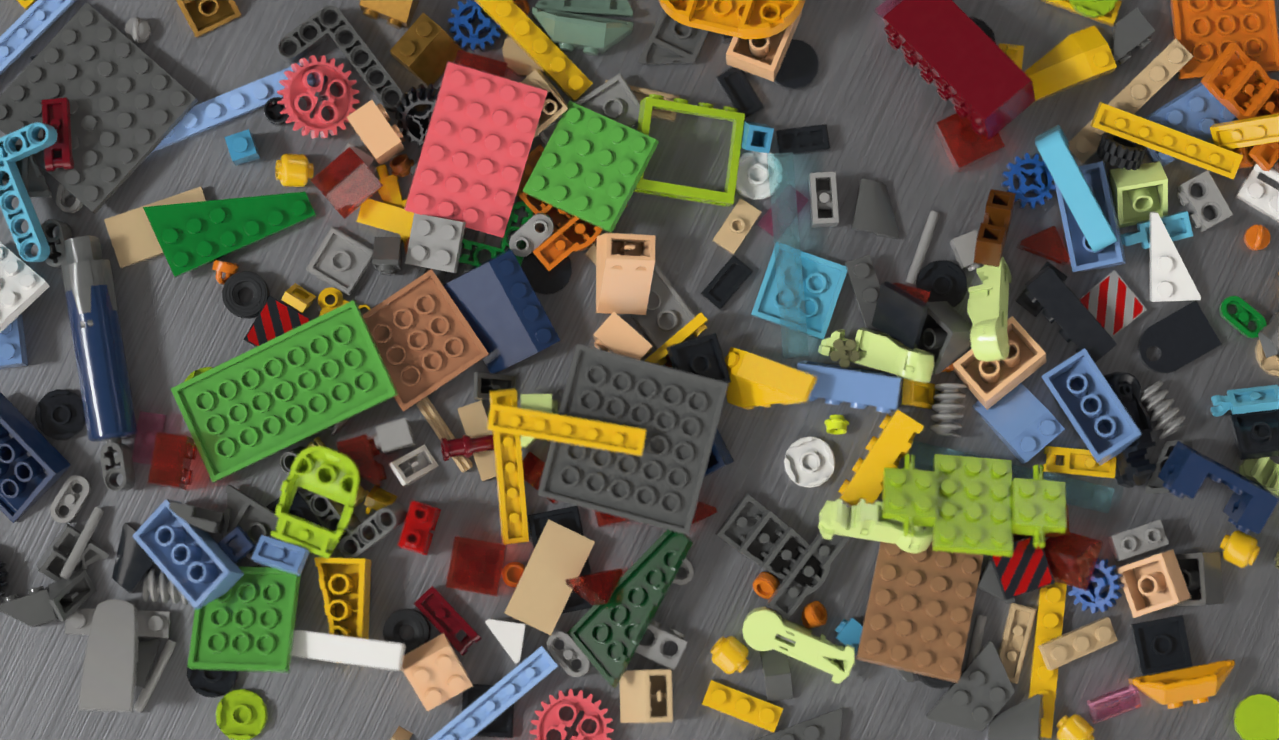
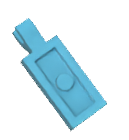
(1176, 224)
(1246, 400)

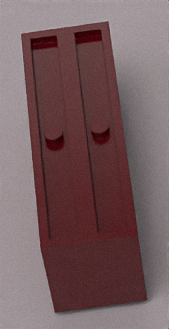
(960, 62)

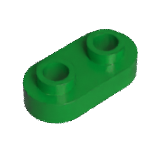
(1243, 314)

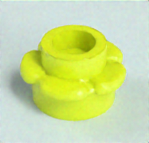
(836, 424)

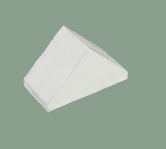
(413, 465)
(510, 636)

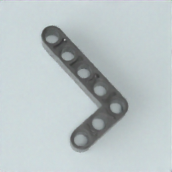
(350, 51)
(331, 514)

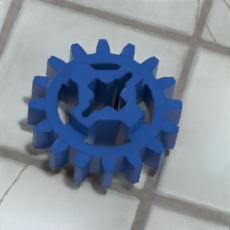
(464, 22)
(1021, 174)
(1099, 596)

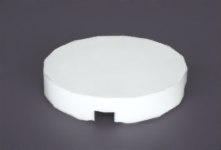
(753, 176)
(809, 462)

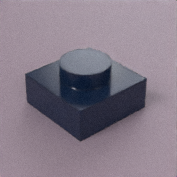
(237, 544)

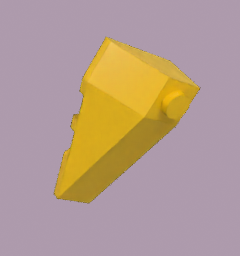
(1071, 63)
(763, 381)

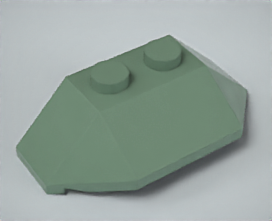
(581, 31)

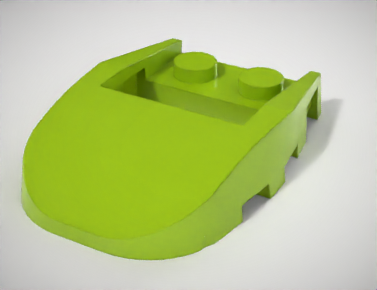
(328, 475)

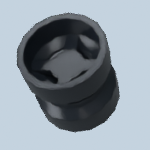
(272, 112)

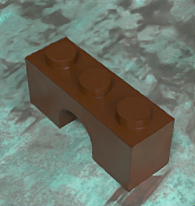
(995, 228)

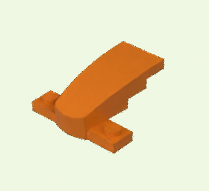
(1246, 93)
(569, 232)

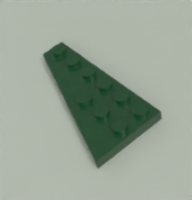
(614, 630)

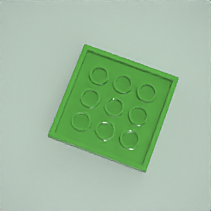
(590, 166)
(248, 624)

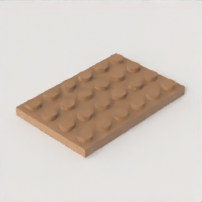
(920, 610)

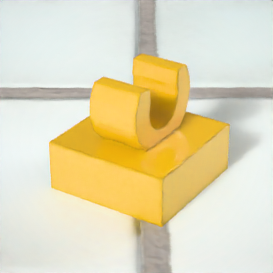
(1014, 52)
(298, 298)
(378, 499)

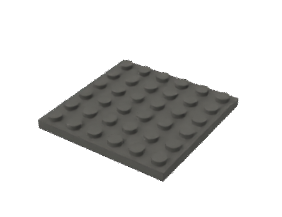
(116, 99)
(680, 428)

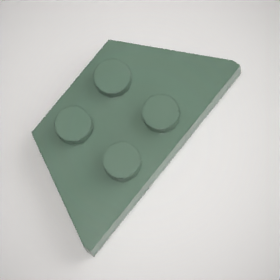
(615, 8)

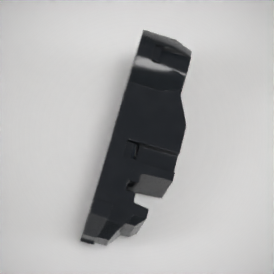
(1132, 464)

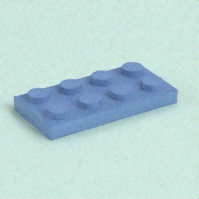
(1190, 114)

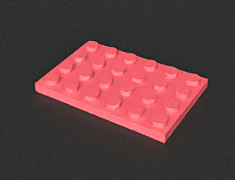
(475, 149)

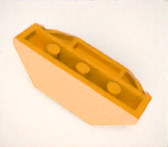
(1185, 683)

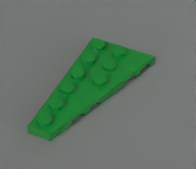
(209, 230)

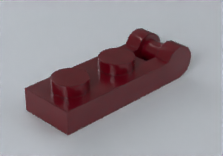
(57, 114)
(446, 620)

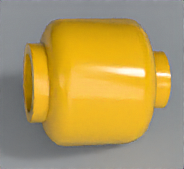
(294, 170)
(1240, 549)
(730, 654)
(1074, 728)

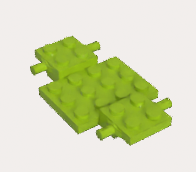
(973, 503)

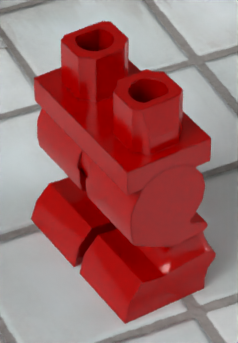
(417, 527)

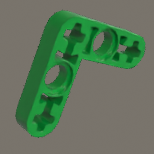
(494, 251)

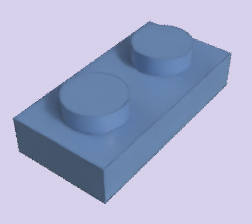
(280, 555)

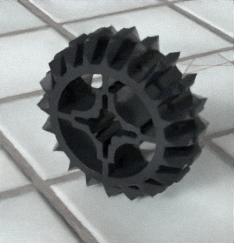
(414, 112)

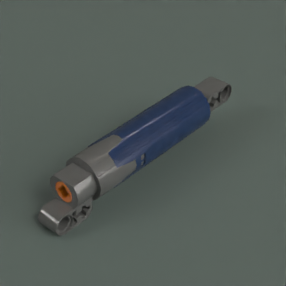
(96, 347)

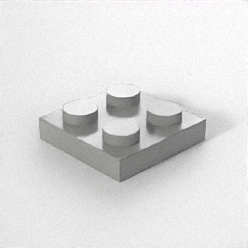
(435, 243)

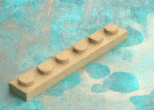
(1134, 95)

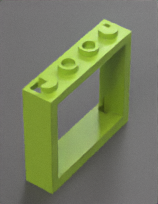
(706, 110)

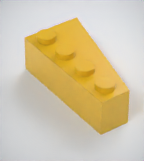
(883, 452)
(346, 595)

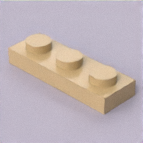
(1077, 643)

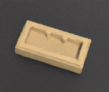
(737, 226)

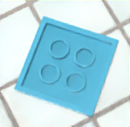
(821, 291)

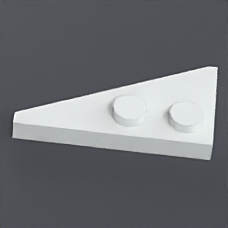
(1167, 271)

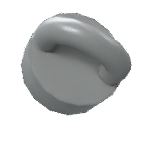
(138, 30)

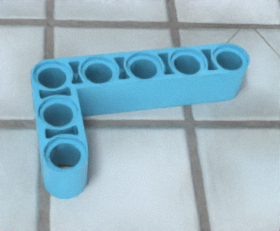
(16, 187)
(1074, 188)

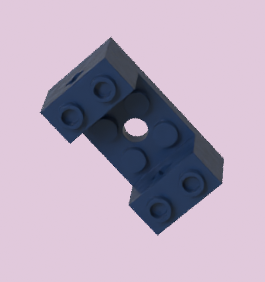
(1250, 502)

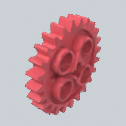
(297, 87)
(550, 718)

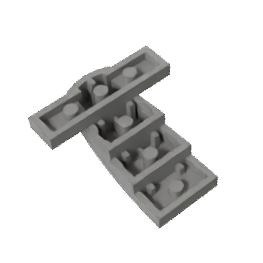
(113, 651)

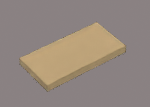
(132, 232)
(543, 587)

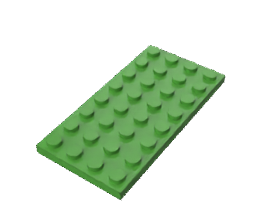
(284, 391)

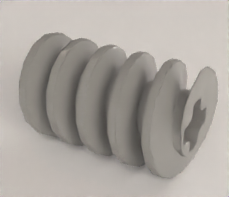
(947, 409)
(1161, 409)
(161, 586)

